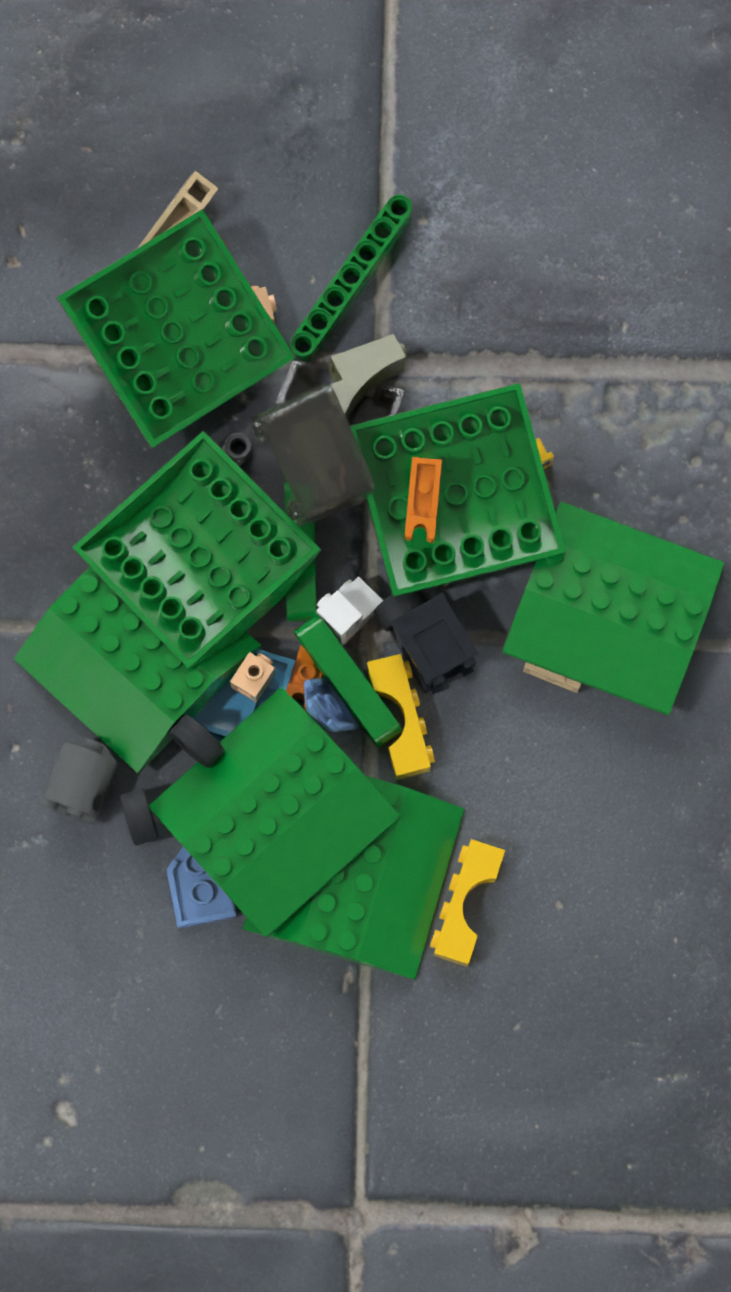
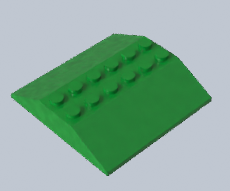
(175, 328)
(490, 496)
(198, 552)
(615, 609)
(119, 672)
(275, 812)
(387, 895)

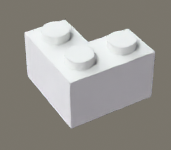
(348, 609)

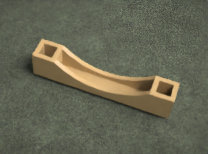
(190, 199)

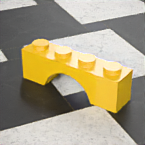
(390, 680)
(479, 866)

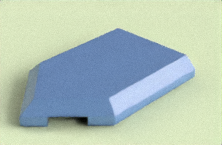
(327, 706)
(195, 893)

